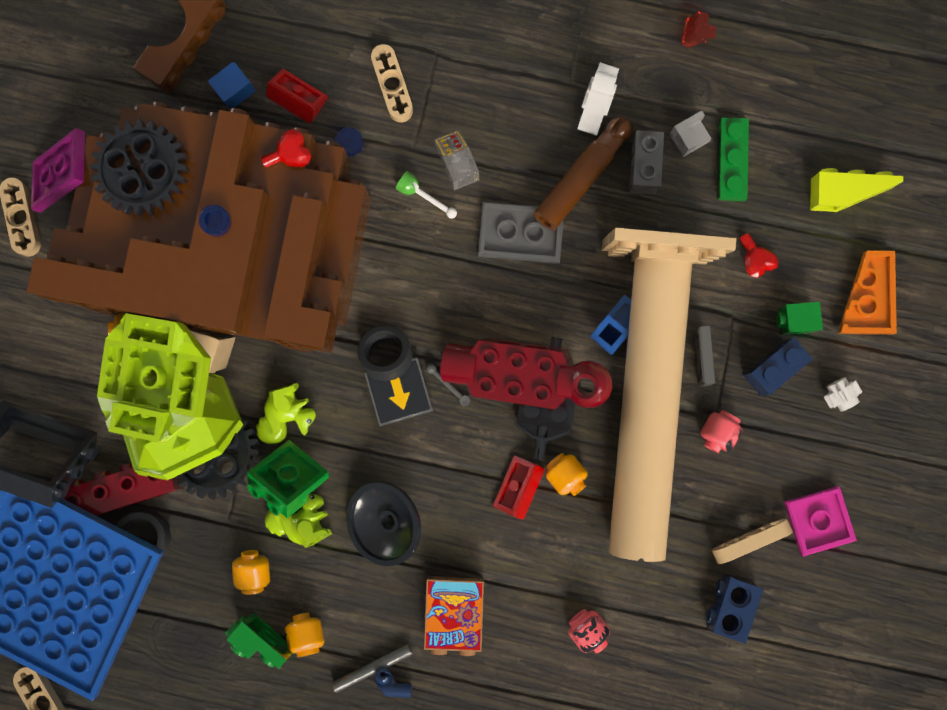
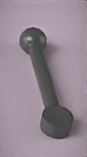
(464, 400)

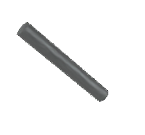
(371, 668)

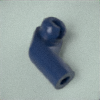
(389, 686)

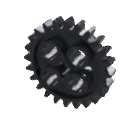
(117, 181)
(212, 479)

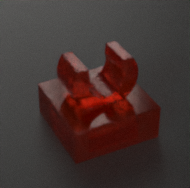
(697, 30)

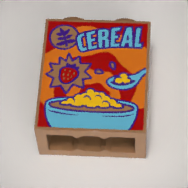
(454, 615)

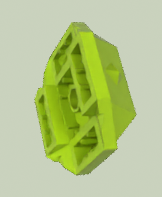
(152, 378)
(196, 443)

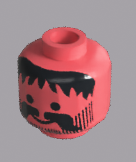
(721, 431)
(589, 631)

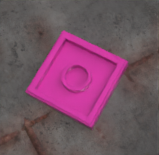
(820, 521)

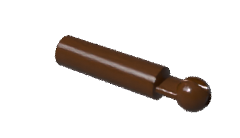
(583, 174)

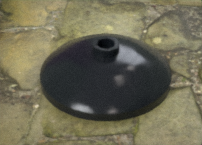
(372, 524)

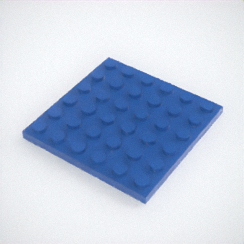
(68, 590)

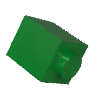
(799, 318)

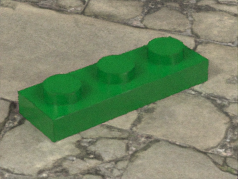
(733, 159)

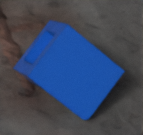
(232, 85)

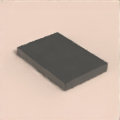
(515, 234)

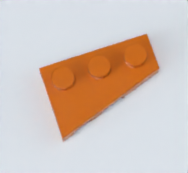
(872, 296)

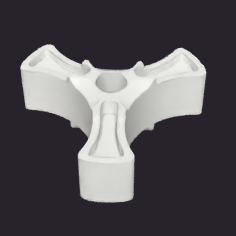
(598, 98)

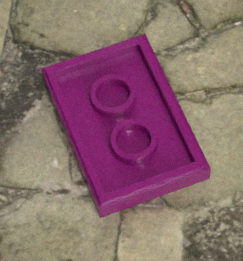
(58, 170)

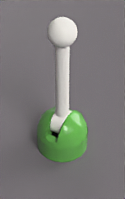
(409, 185)

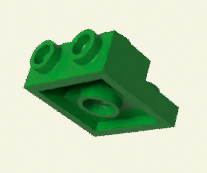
(286, 479)
(254, 635)

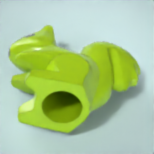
(281, 408)
(301, 526)

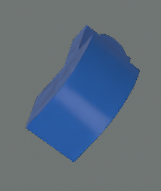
(614, 327)

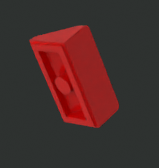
(295, 95)
(518, 487)

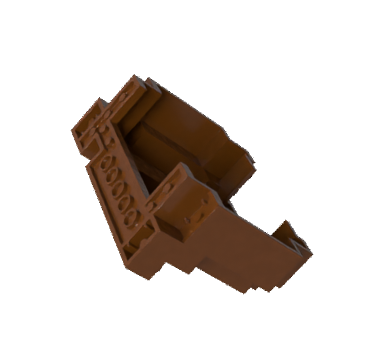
(275, 274)

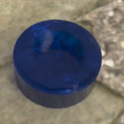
(350, 140)
(215, 220)

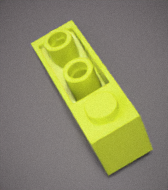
(838, 191)

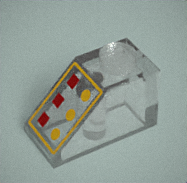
(457, 159)

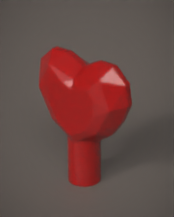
(289, 151)
(757, 258)

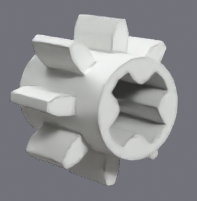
(843, 394)

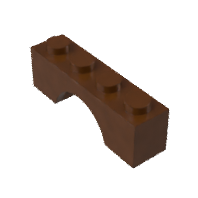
(165, 64)

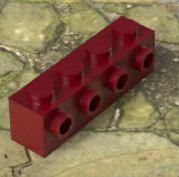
(117, 490)

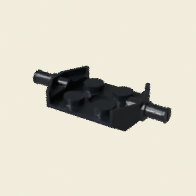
(546, 423)

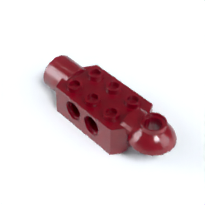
(524, 373)

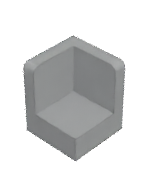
(690, 134)

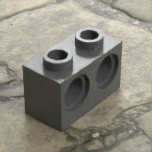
(646, 162)

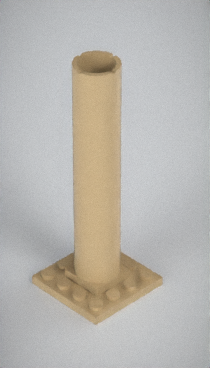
(653, 382)

